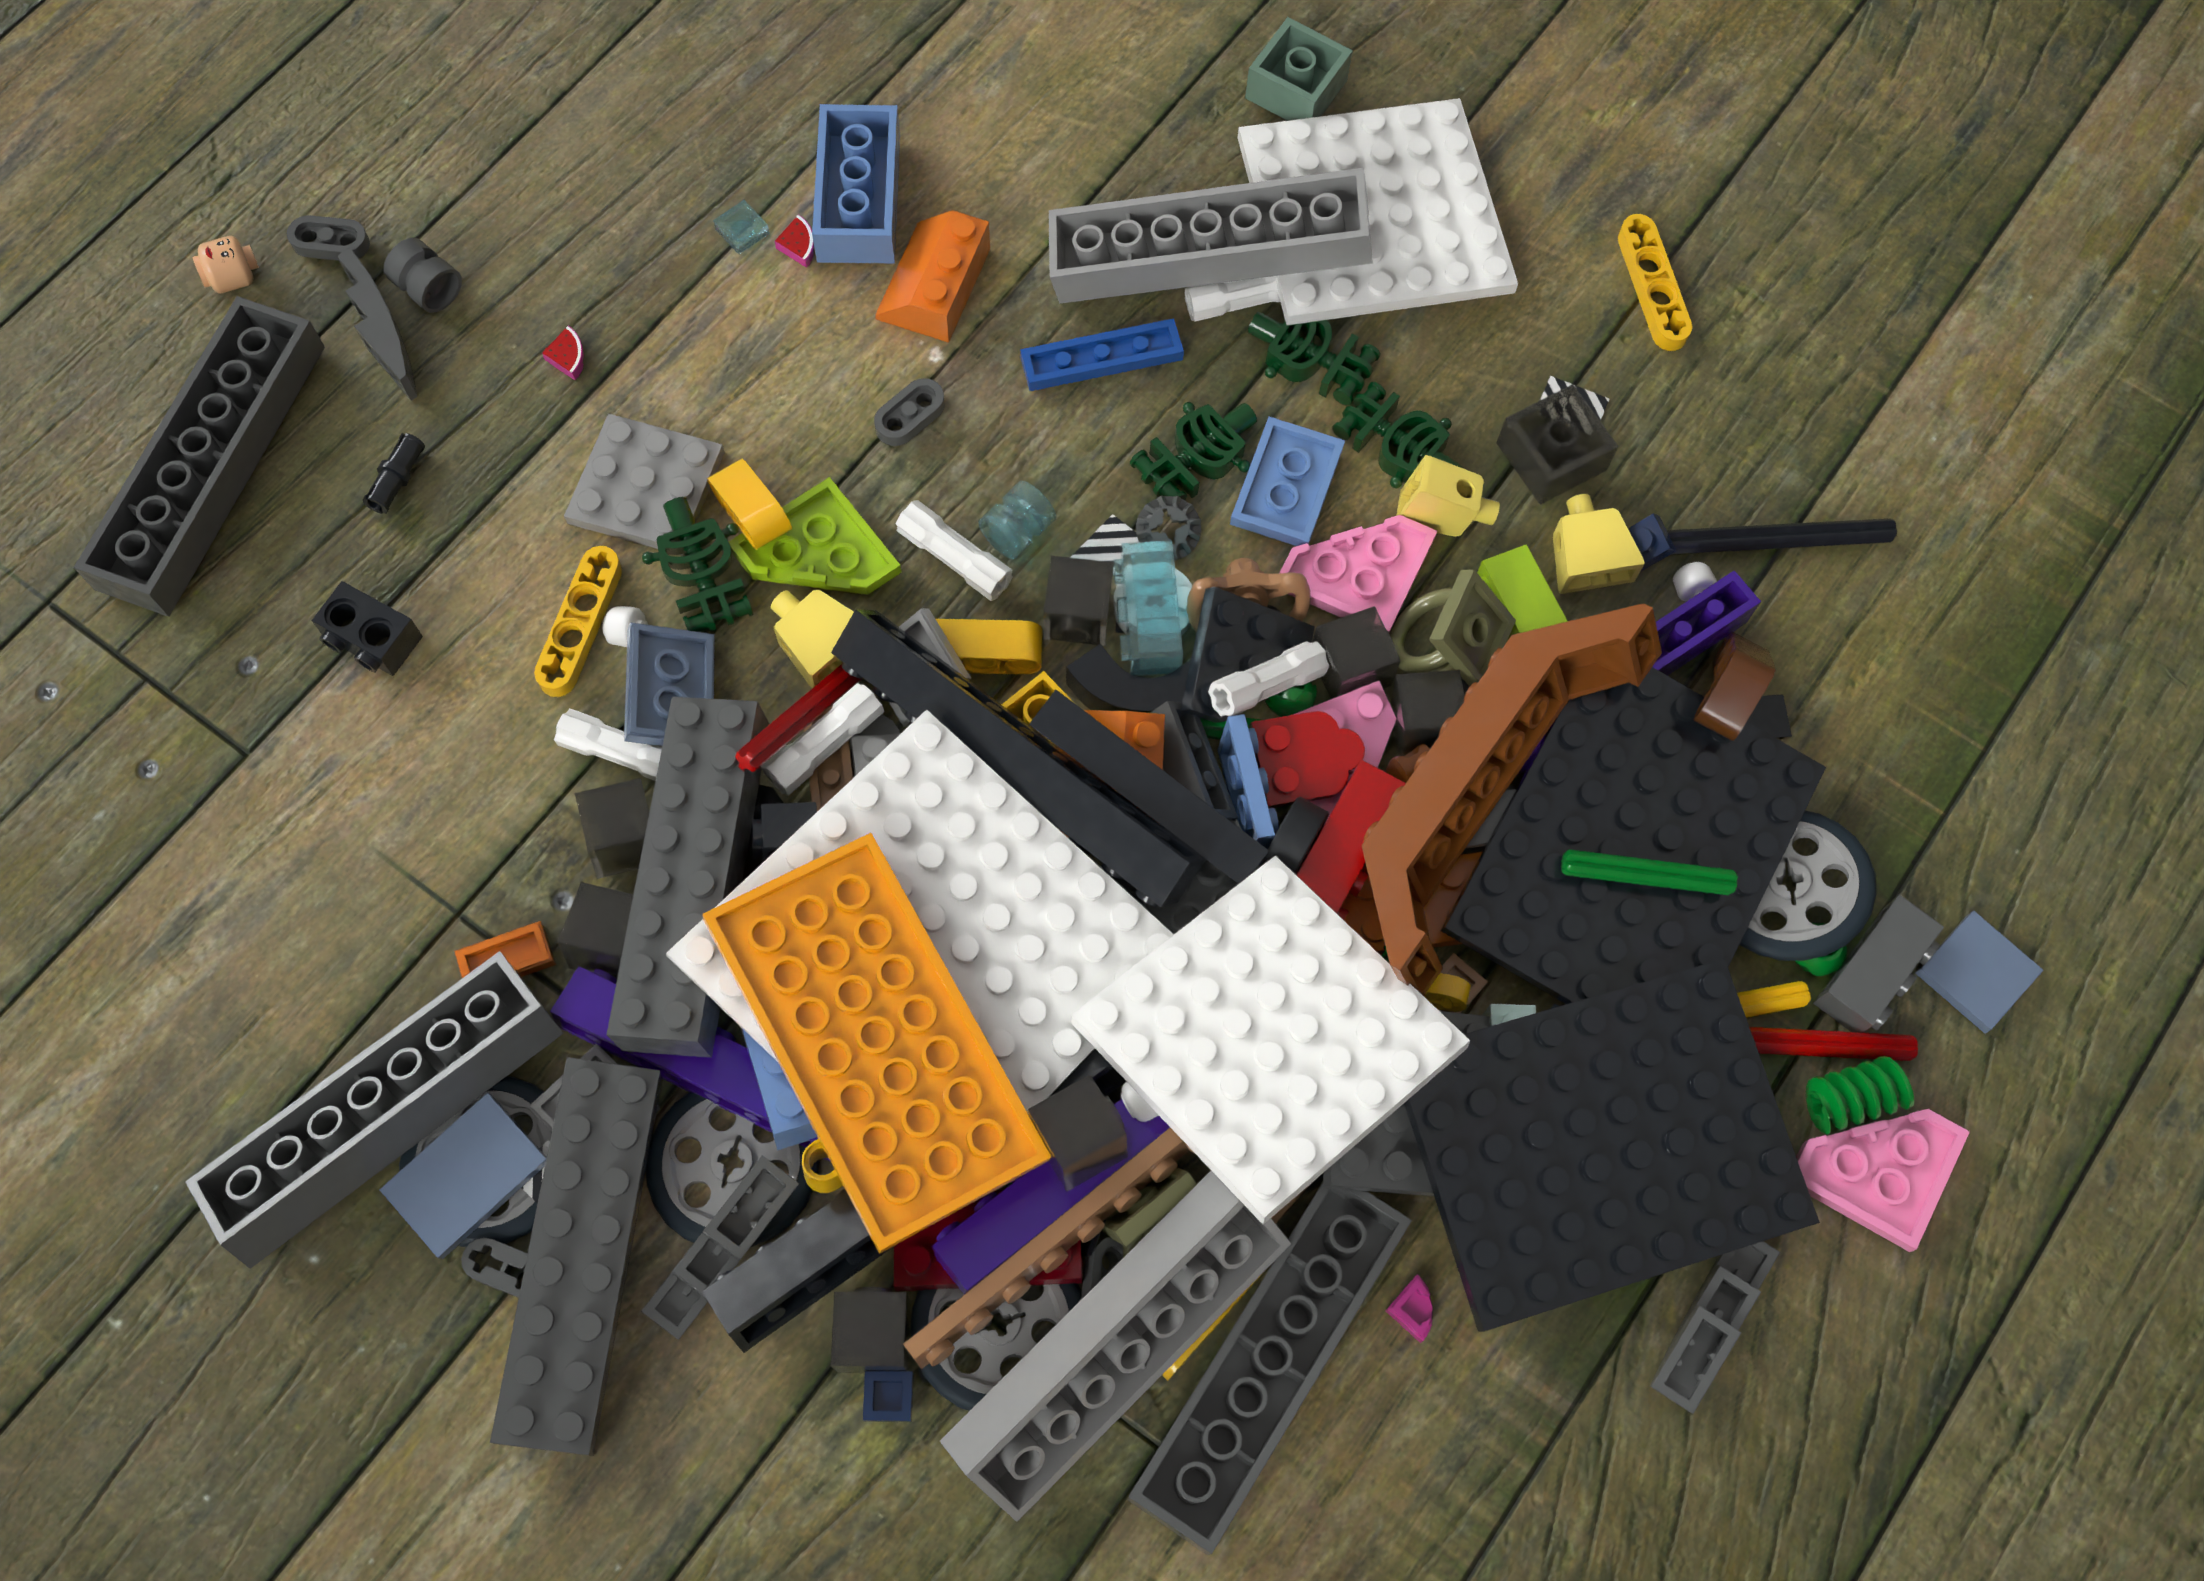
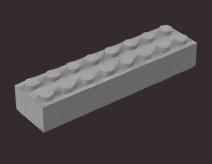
(1210, 236)
(1112, 1346)

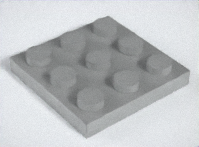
(635, 473)

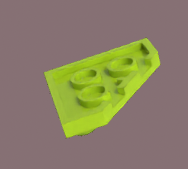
(824, 549)

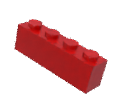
(1337, 855)

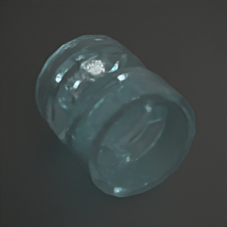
(1012, 524)

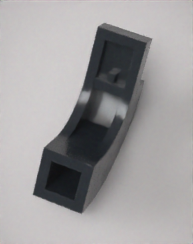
(1107, 687)

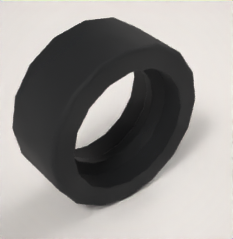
(1297, 834)

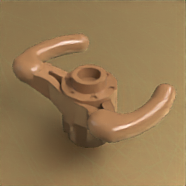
(1251, 583)

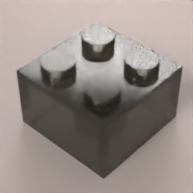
(1556, 444)

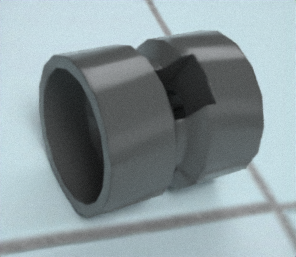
(422, 274)

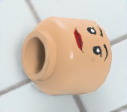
(225, 264)

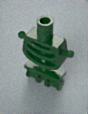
(1342, 369)
(1371, 417)
(1209, 454)
(688, 539)

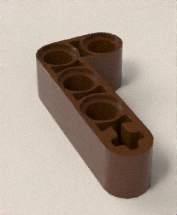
(1741, 678)

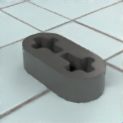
(491, 1277)

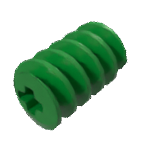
(1858, 1092)

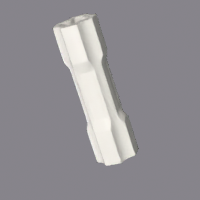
(1219, 298)
(977, 567)
(1245, 689)
(592, 737)
(799, 759)

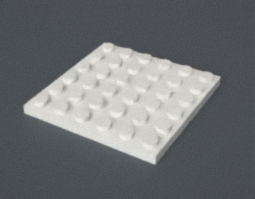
(1426, 207)
(1269, 1037)

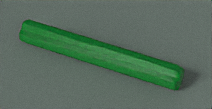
(1649, 872)

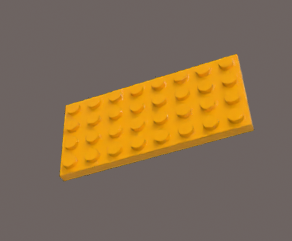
(876, 1041)

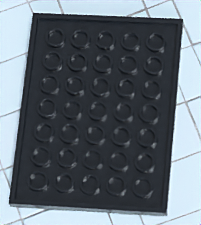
(1636, 781)
(1606, 1145)

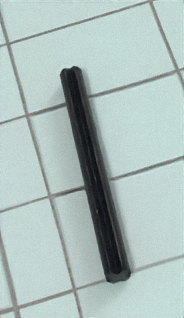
(1783, 535)

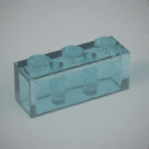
(1149, 608)

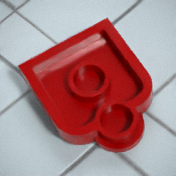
(1305, 756)

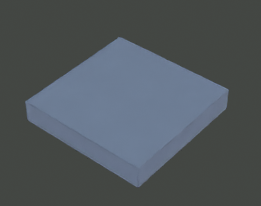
(1979, 972)

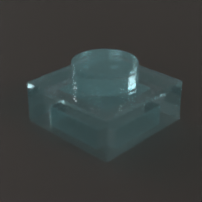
(741, 227)

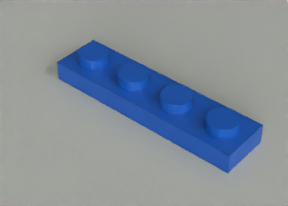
(1101, 354)

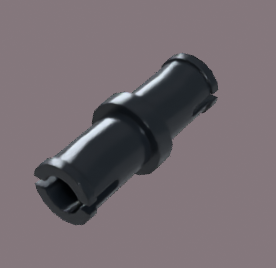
(393, 473)

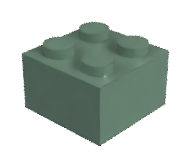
(1298, 72)

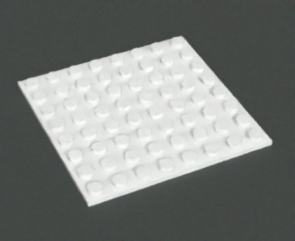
(997, 887)

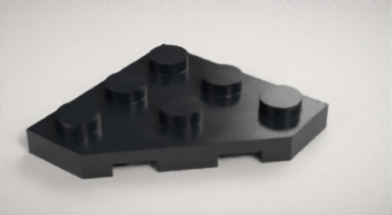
(1233, 638)

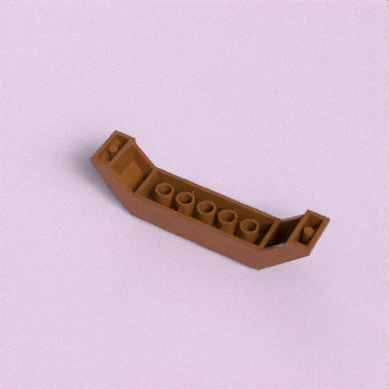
(1479, 758)

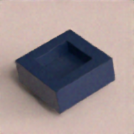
(1652, 540)
(888, 1396)

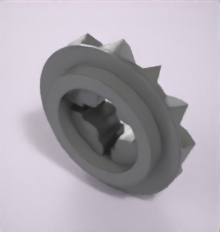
(1179, 511)

